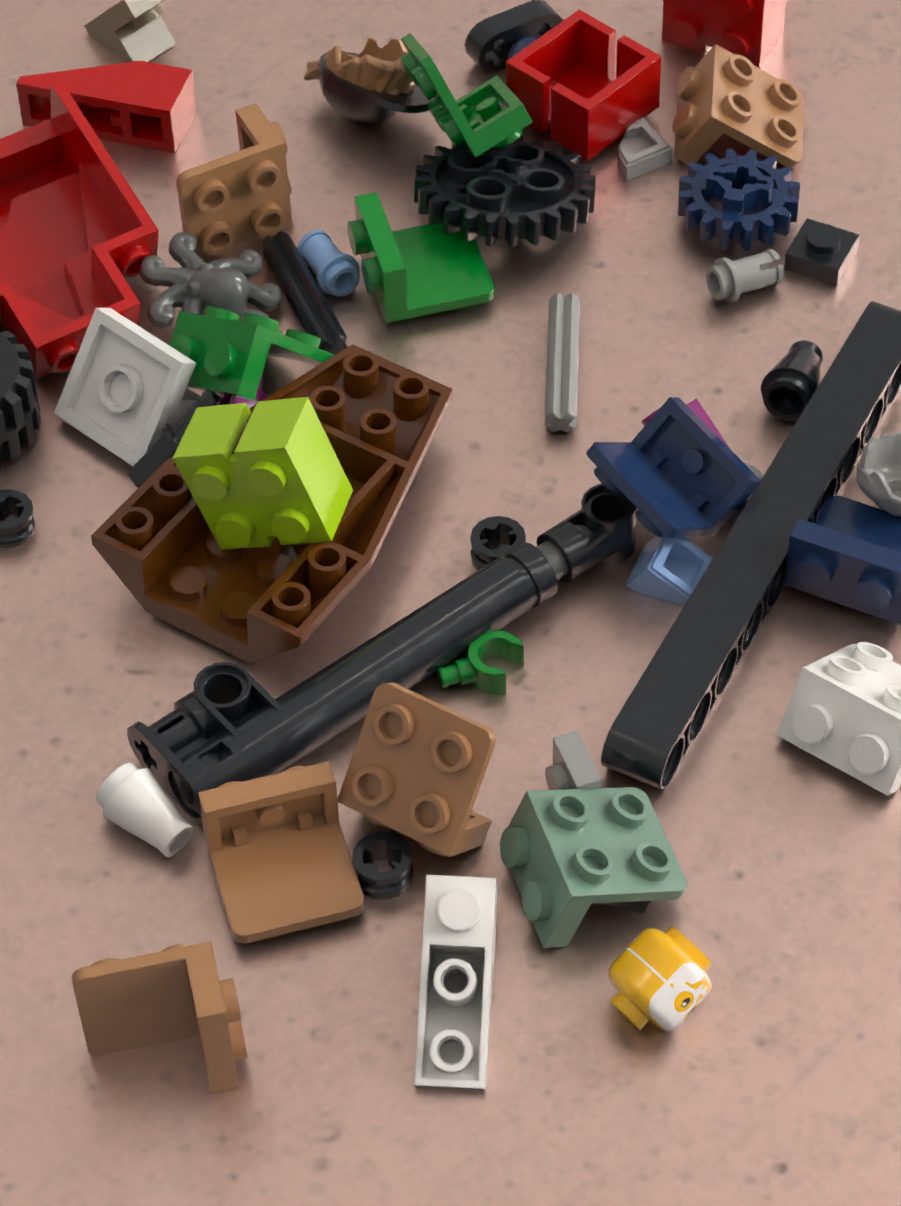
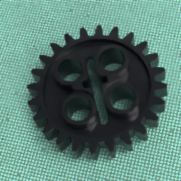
(505, 191)

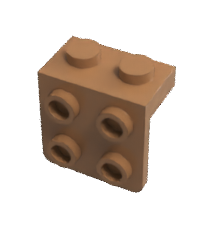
(741, 101)
(240, 193)
(420, 771)
(280, 853)
(162, 1001)

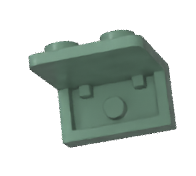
(585, 851)

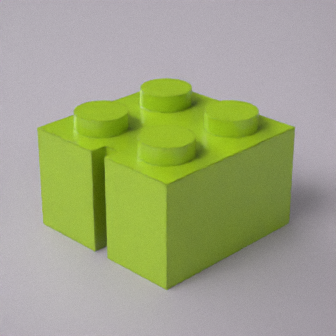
(274, 484)

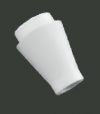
(141, 806)

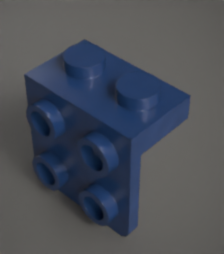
(676, 474)
(849, 557)

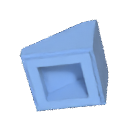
(669, 569)

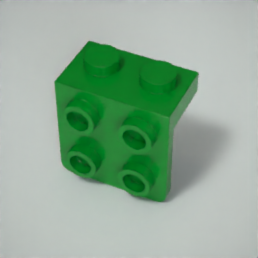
(479, 119)
(416, 267)
(234, 352)

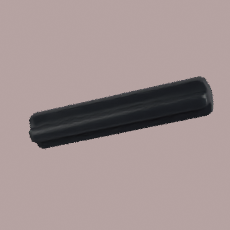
(303, 292)

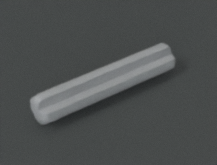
(562, 363)

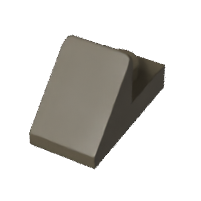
(133, 30)

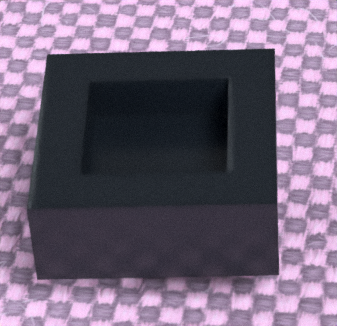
(821, 252)

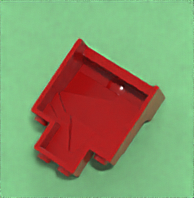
(65, 235)

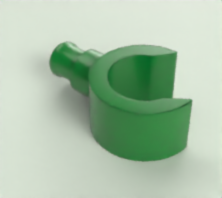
(473, 670)

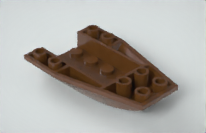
(279, 594)

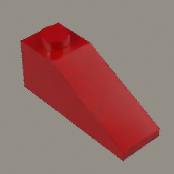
(122, 102)

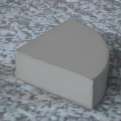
(642, 150)

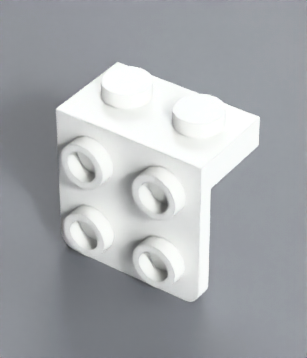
(850, 714)

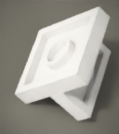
(125, 386)

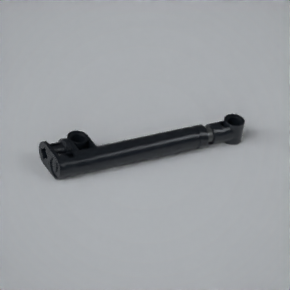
(241, 733)

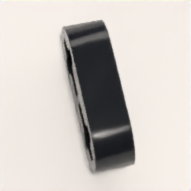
(493, 37)

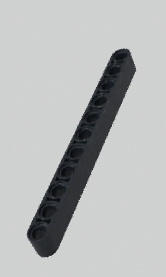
(751, 564)

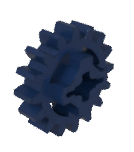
(738, 199)

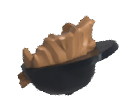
(367, 84)

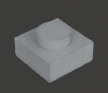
(571, 765)

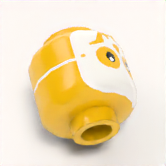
(659, 979)

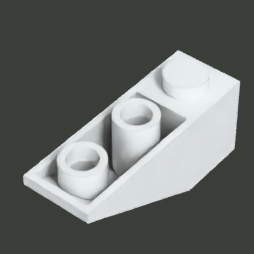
(456, 981)

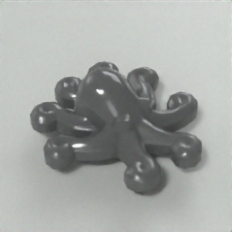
(203, 284)

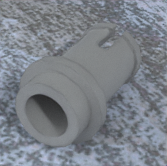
(731, 278)

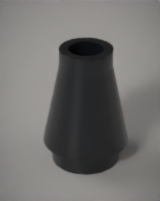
(792, 381)

